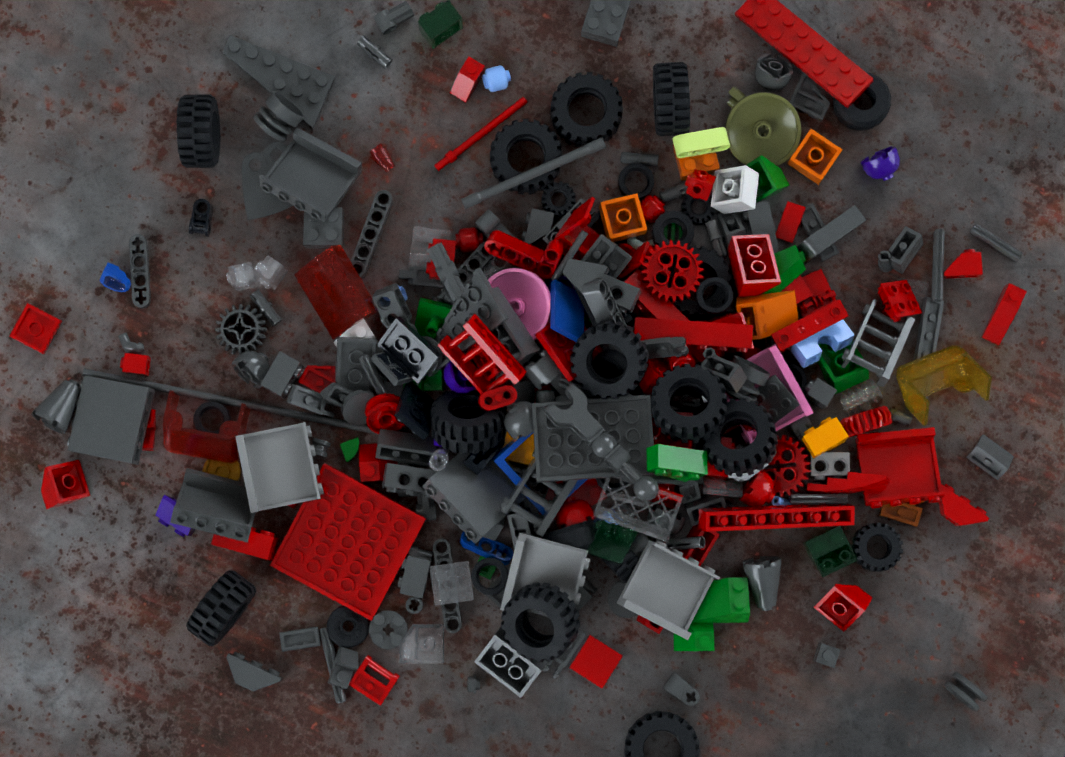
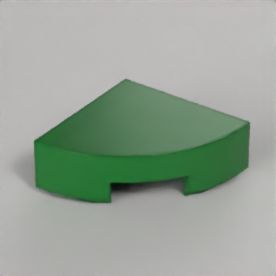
(350, 448)

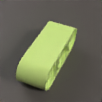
(701, 142)

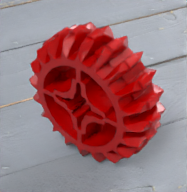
(867, 421)

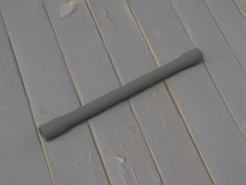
(478, 197)

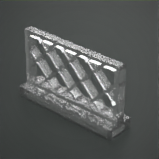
(633, 523)

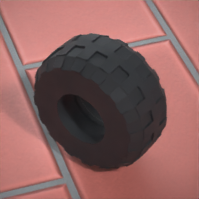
(866, 119)
(576, 535)

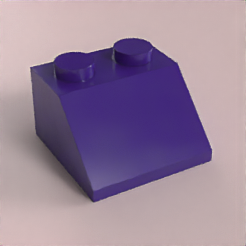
(165, 513)

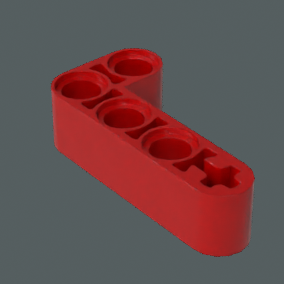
(502, 244)

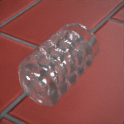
(860, 396)

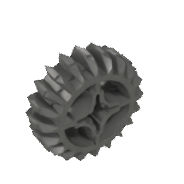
(248, 329)

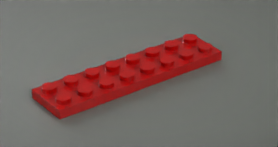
(805, 49)

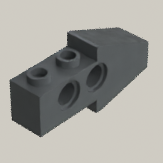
(581, 272)

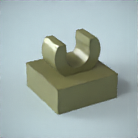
(736, 96)

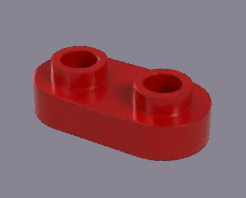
(497, 398)

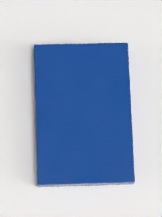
(566, 311)

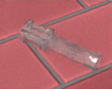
(439, 454)

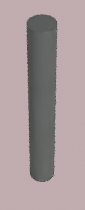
(570, 254)

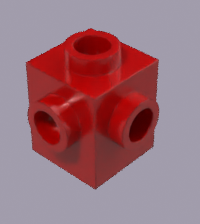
(700, 184)

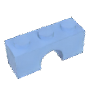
(836, 336)

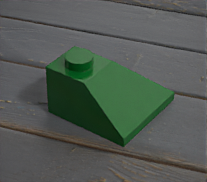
(770, 179)
(700, 640)

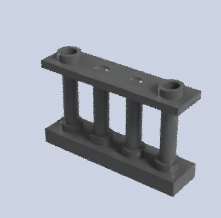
(889, 357)
(551, 507)

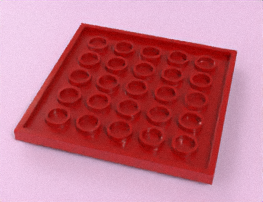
(348, 542)

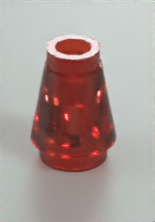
(382, 157)

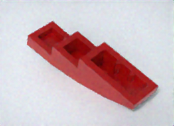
(854, 483)

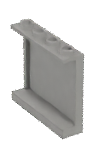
(279, 467)
(546, 562)
(667, 588)

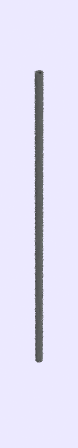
(229, 401)

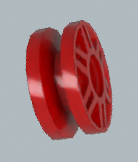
(381, 412)

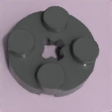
(379, 636)

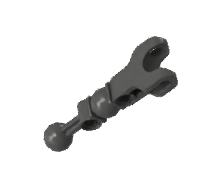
(602, 443)

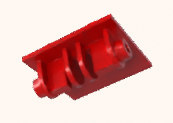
(821, 293)
(899, 299)

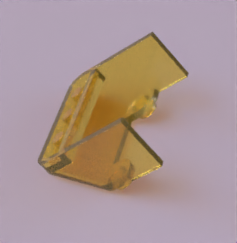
(937, 372)

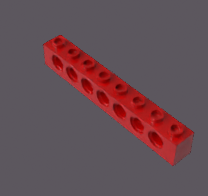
(775, 517)

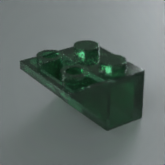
(830, 551)

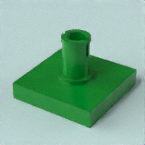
(431, 316)

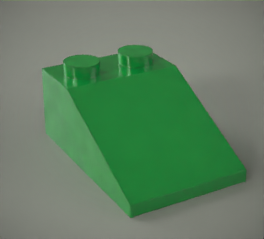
(835, 375)
(725, 602)

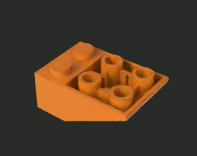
(768, 312)

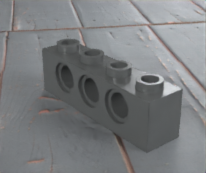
(392, 474)

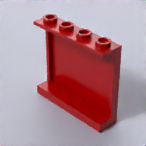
(908, 462)

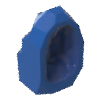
(115, 278)

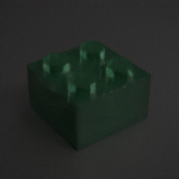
(440, 23)

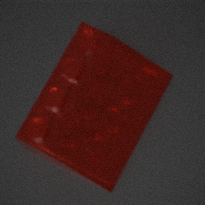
(335, 291)

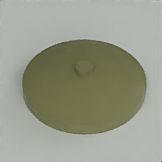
(764, 127)

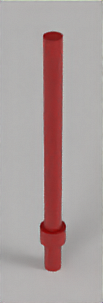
(451, 156)

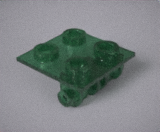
(611, 541)

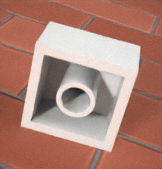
(735, 189)

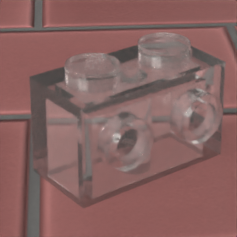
(270, 273)

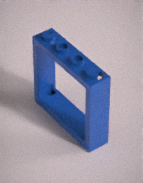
(501, 463)

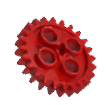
(688, 275)
(781, 482)

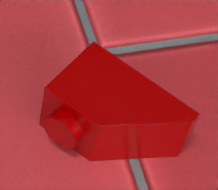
(467, 79)
(965, 266)

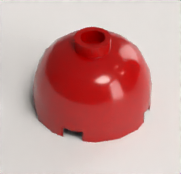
(758, 490)
(574, 512)

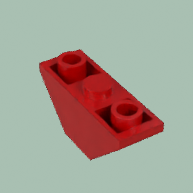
(958, 509)

